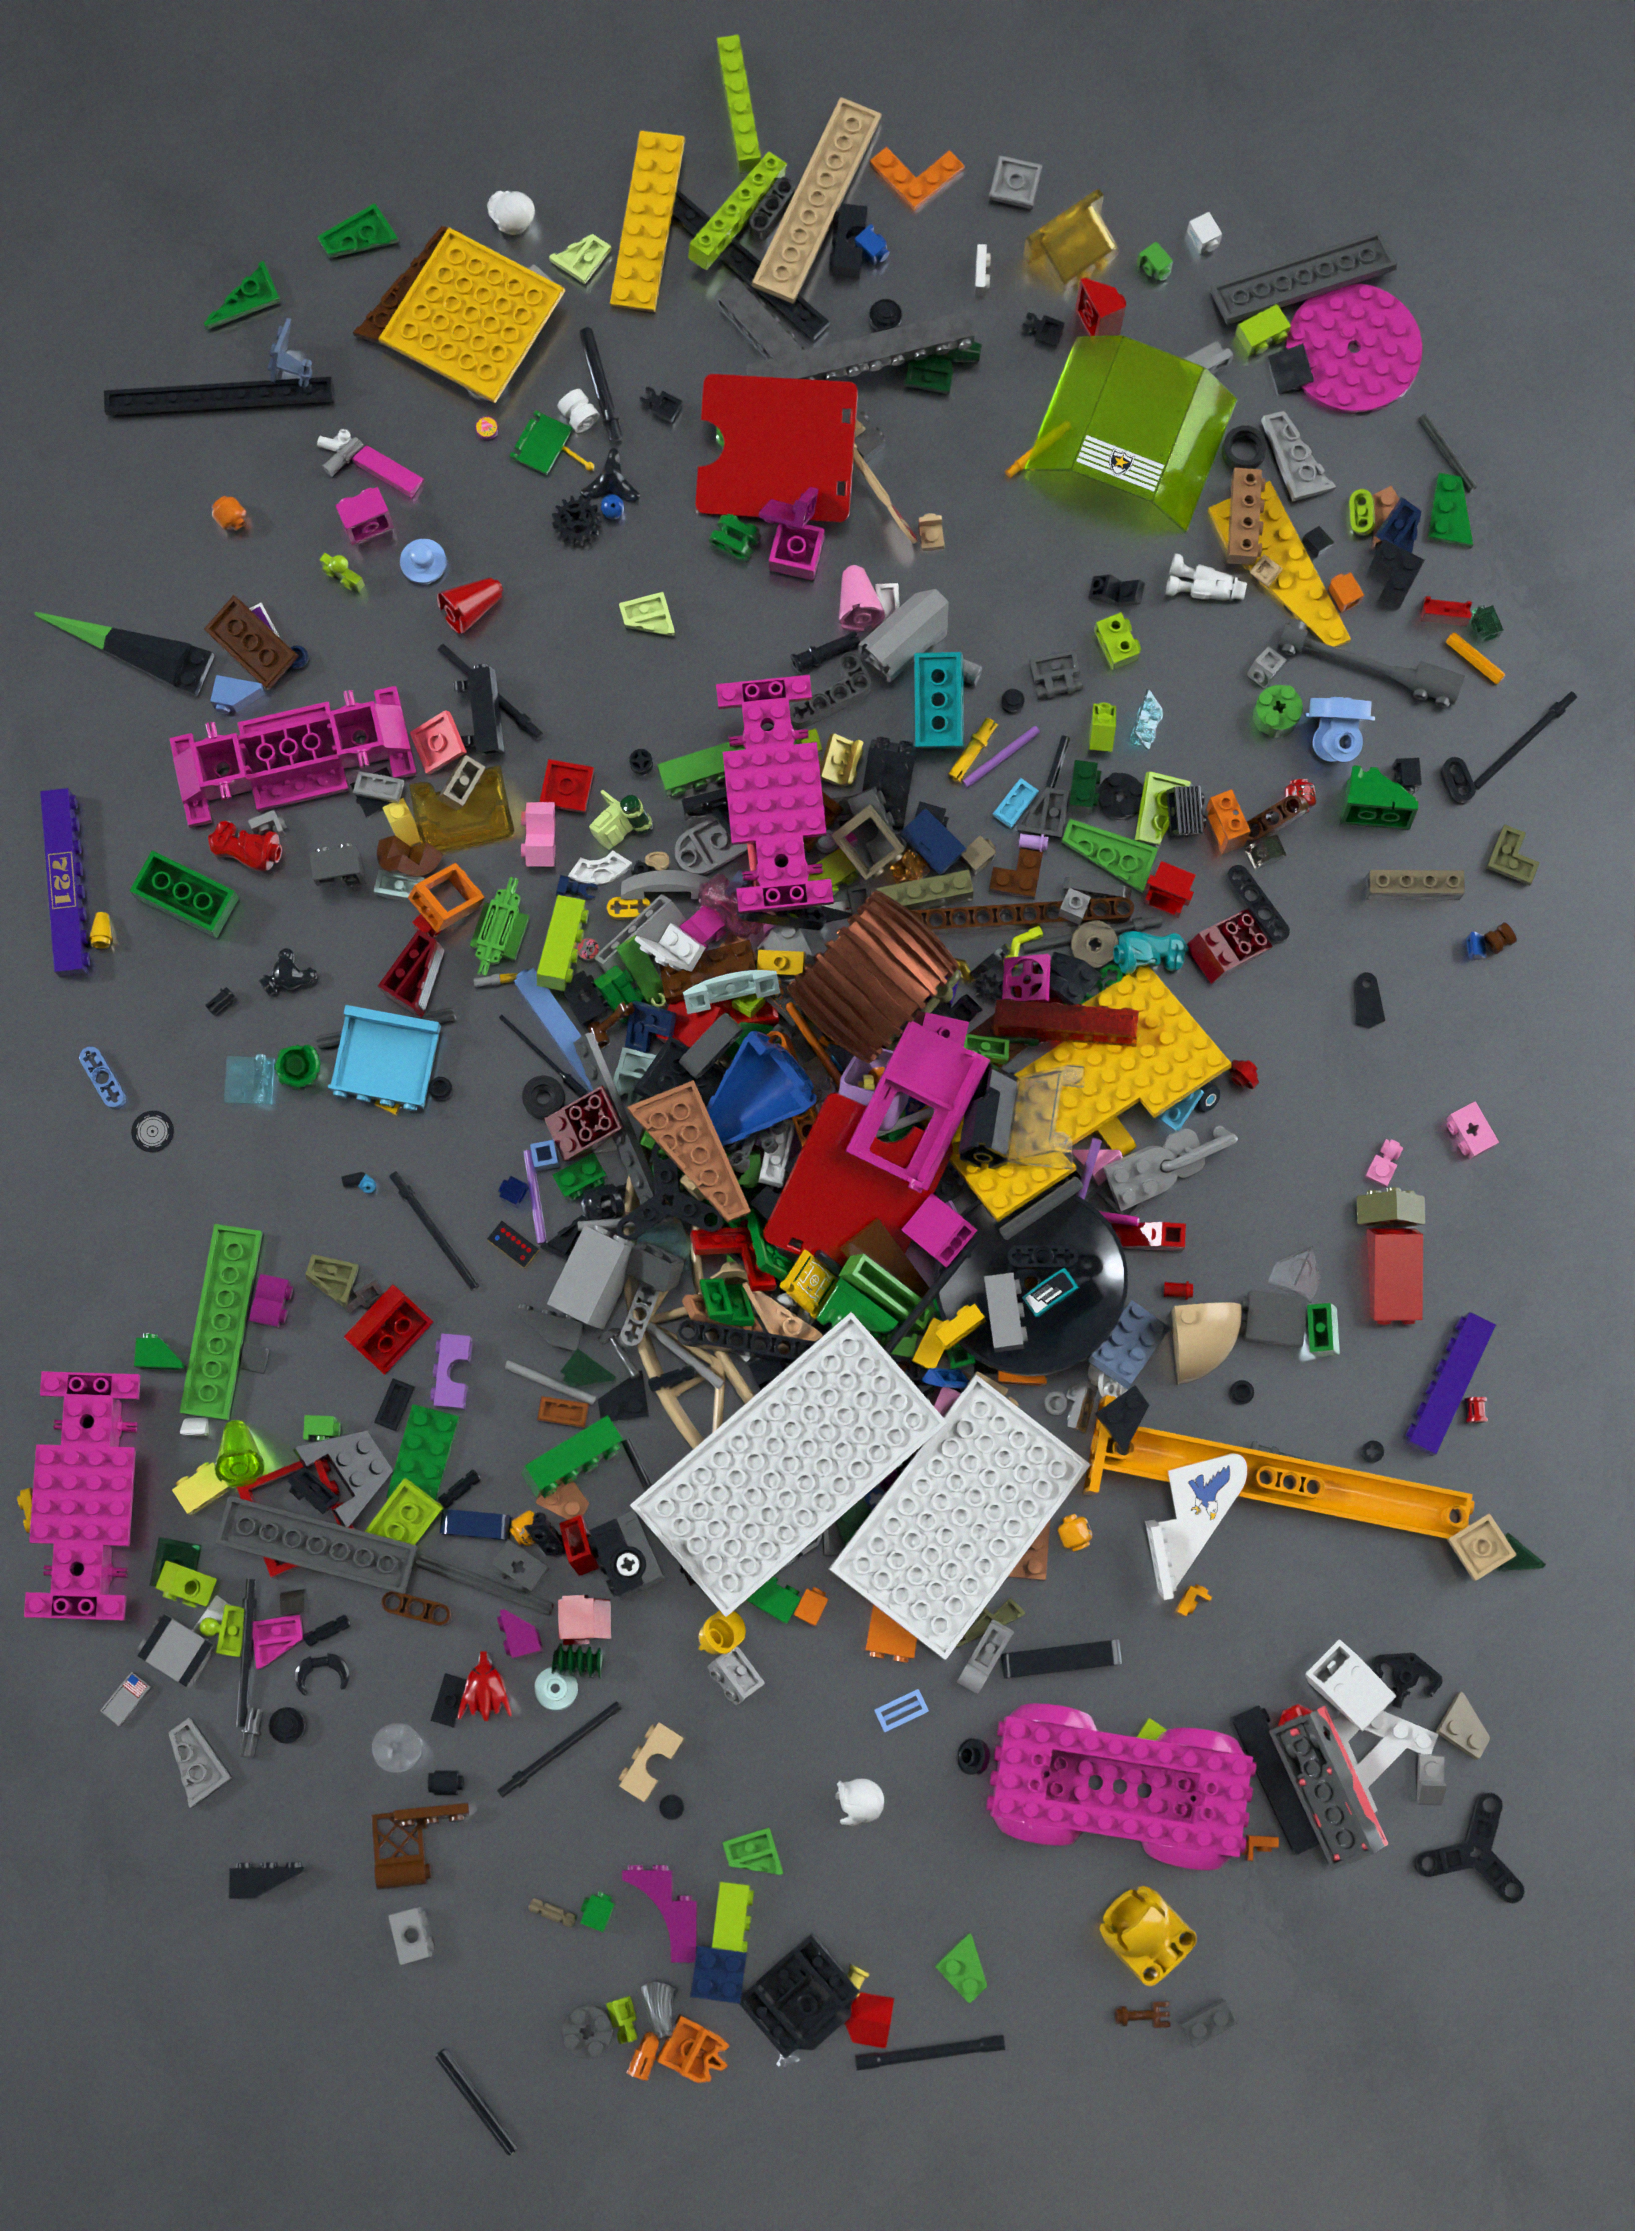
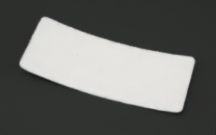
(215, 1611)

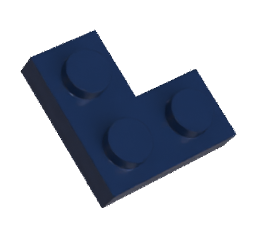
(644, 1022)

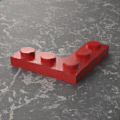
(734, 1241)

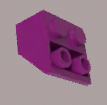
(522, 1637)

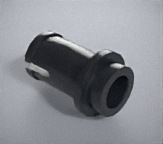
(220, 1001)

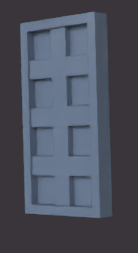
(1130, 1345)

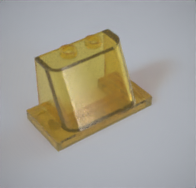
(1073, 243)

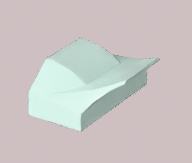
(395, 886)

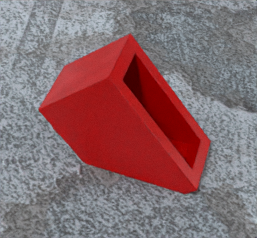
(577, 1546)

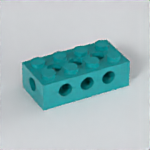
(927, 690)

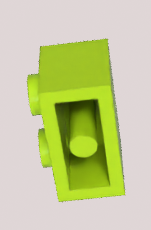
(1117, 640)

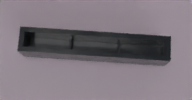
(1257, 1742)

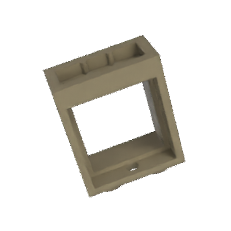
(875, 870)

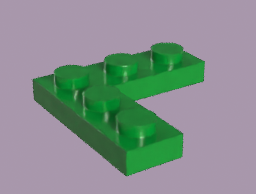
(767, 1255)

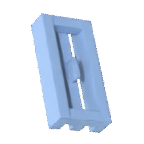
(882, 1719)

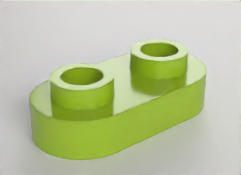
(1363, 513)

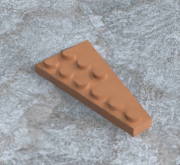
(688, 1137)

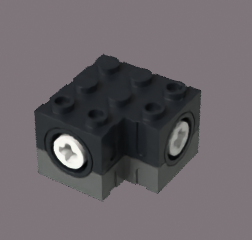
(625, 1556)

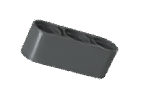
(769, 218)
(711, 1045)

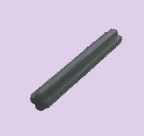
(1041, 1208)

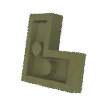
(1506, 859)

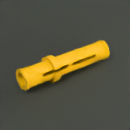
(977, 742)

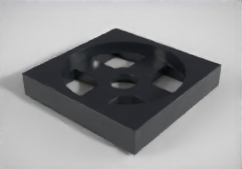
(704, 803)

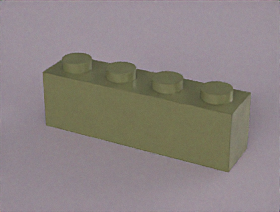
(932, 891)

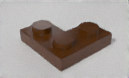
(1021, 881)

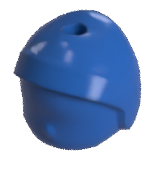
(608, 511)

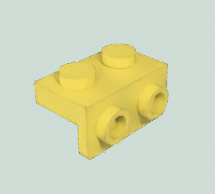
(841, 760)

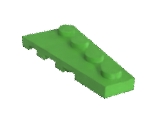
(1116, 854)

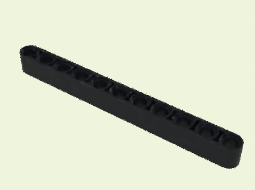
(771, 1342)

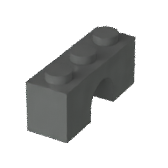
(879, 845)

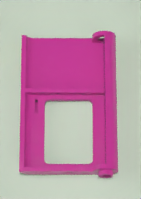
(935, 1074)

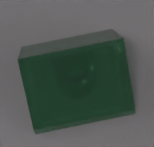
(174, 1551)

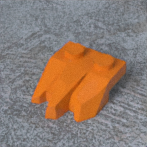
(692, 2050)

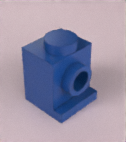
(873, 245)

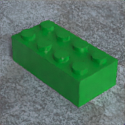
(184, 894)
(572, 1457)

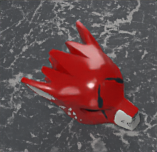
(484, 1690)

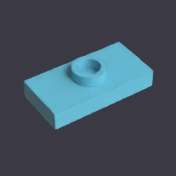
(1015, 803)

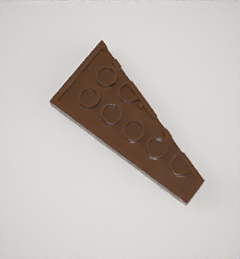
(390, 301)

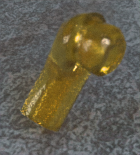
(965, 971)

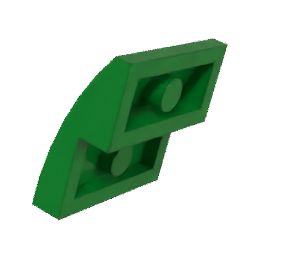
(727, 1302)

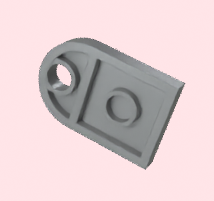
(710, 847)

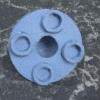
(423, 561)

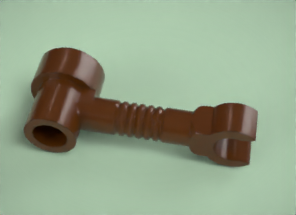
(600, 1030)

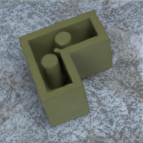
(1391, 1207)

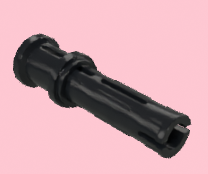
(815, 655)

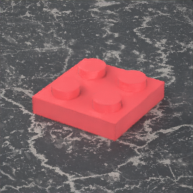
(438, 742)

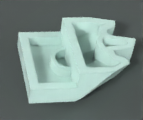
(629, 1071)

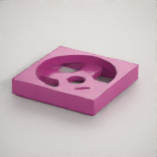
(1042, 994)

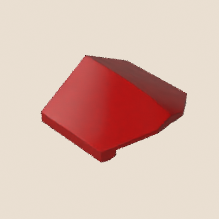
(870, 2020)

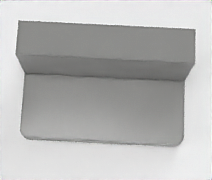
(1212, 357)

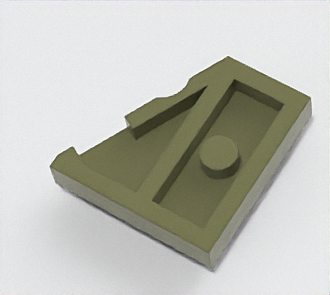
(332, 1277)

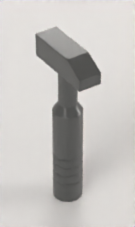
(619, 1350)

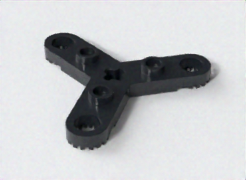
(653, 1211)
(1458, 1857)

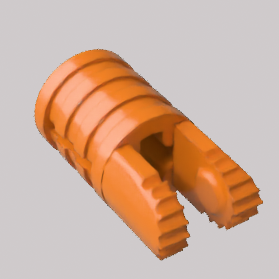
(644, 2057)

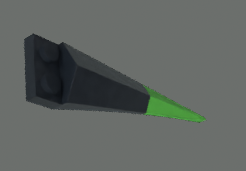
(165, 659)

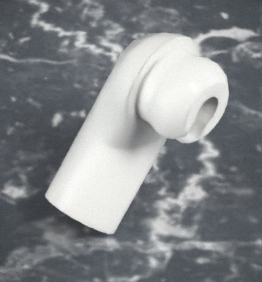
(335, 443)

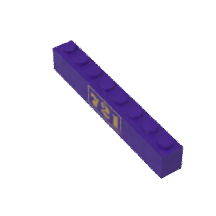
(63, 882)

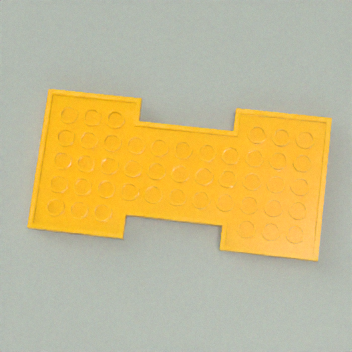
(1165, 1067)

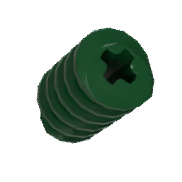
(577, 1660)

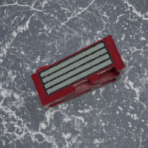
(414, 973)

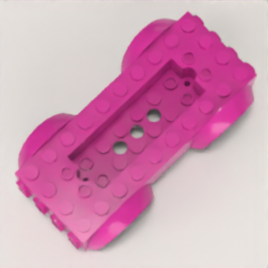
(1193, 1773)

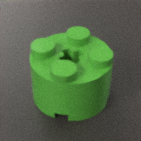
(1285, 700)

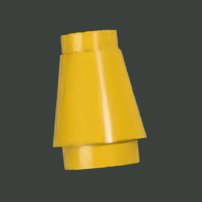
(101, 931)

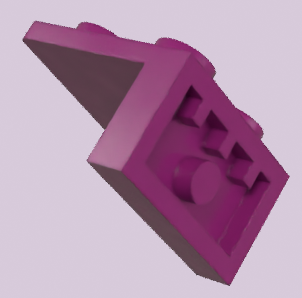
(795, 515)

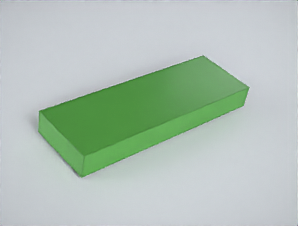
(641, 970)

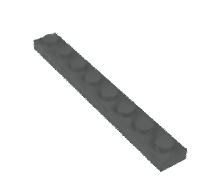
(625, 1139)

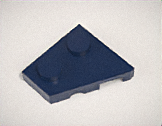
(1401, 525)

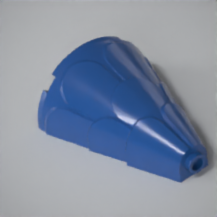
(759, 1090)

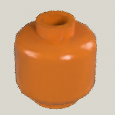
(228, 513)

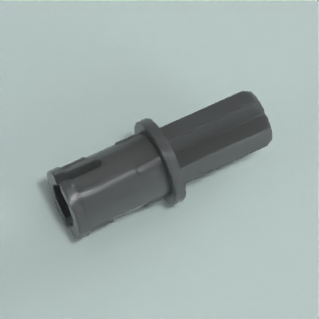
(250, 1733)

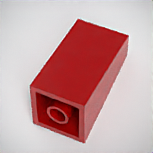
(1395, 1274)

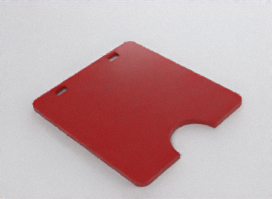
(778, 444)
(839, 1194)

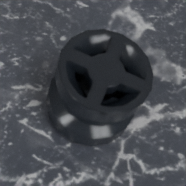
(641, 757)

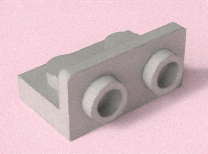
(735, 1675)

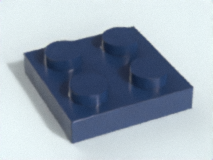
(718, 1974)

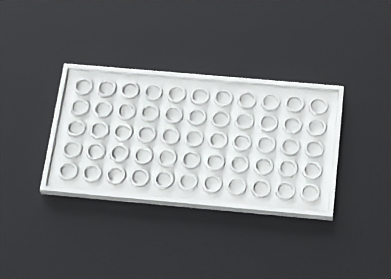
(788, 1464)

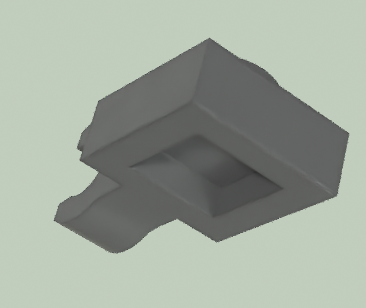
(364, 1293)

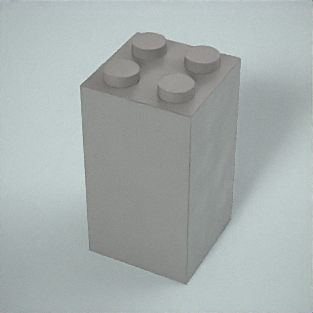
(593, 1276)

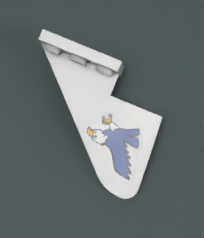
(1200, 1500)

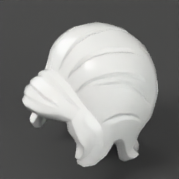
(511, 211)
(861, 1800)

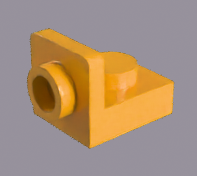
(1188, 1601)

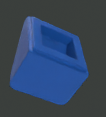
(1476, 946)

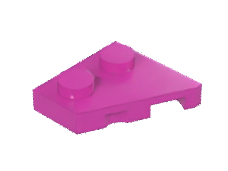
(275, 1637)

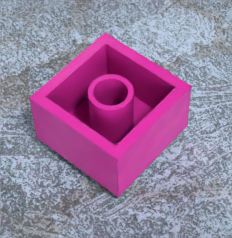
(364, 515)
(797, 551)

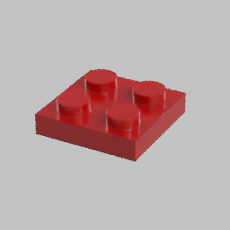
(567, 785)

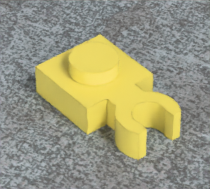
(867, 1082)

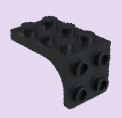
(891, 771)

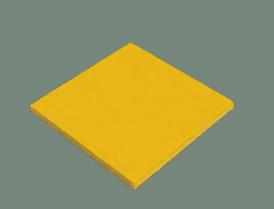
(471, 315)

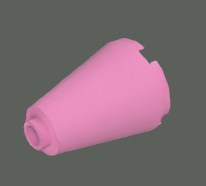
(859, 601)

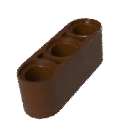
(1285, 813)
(406, 1603)

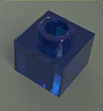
(513, 1191)

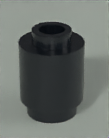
(445, 1782)

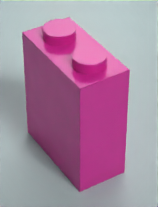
(939, 1230)

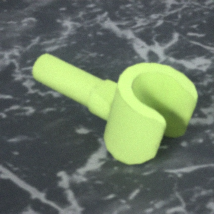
(662, 1004)

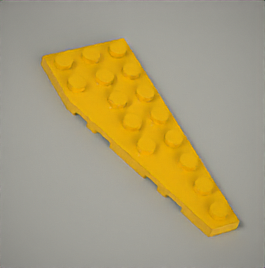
(1298, 583)

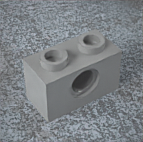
(407, 1950)

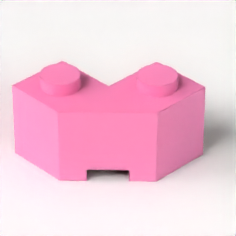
(540, 834)

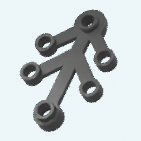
(739, 1160)

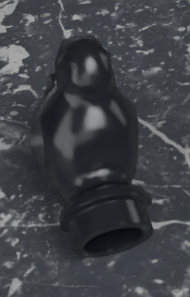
(286, 974)

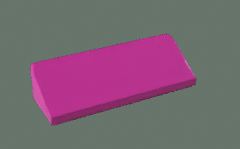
(388, 471)

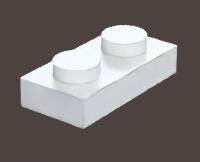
(982, 261)

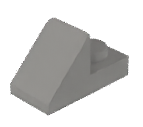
(1430, 1779)

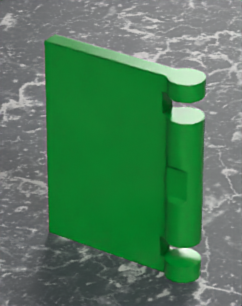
(541, 442)

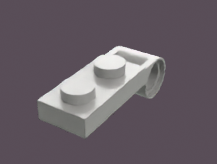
(985, 1656)

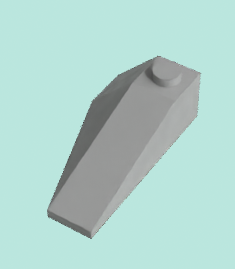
(787, 939)

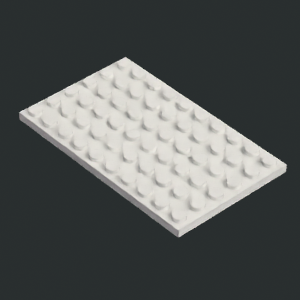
(959, 1517)

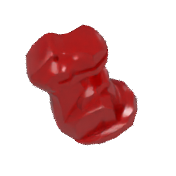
(250, 849)

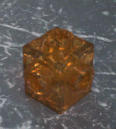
(909, 867)

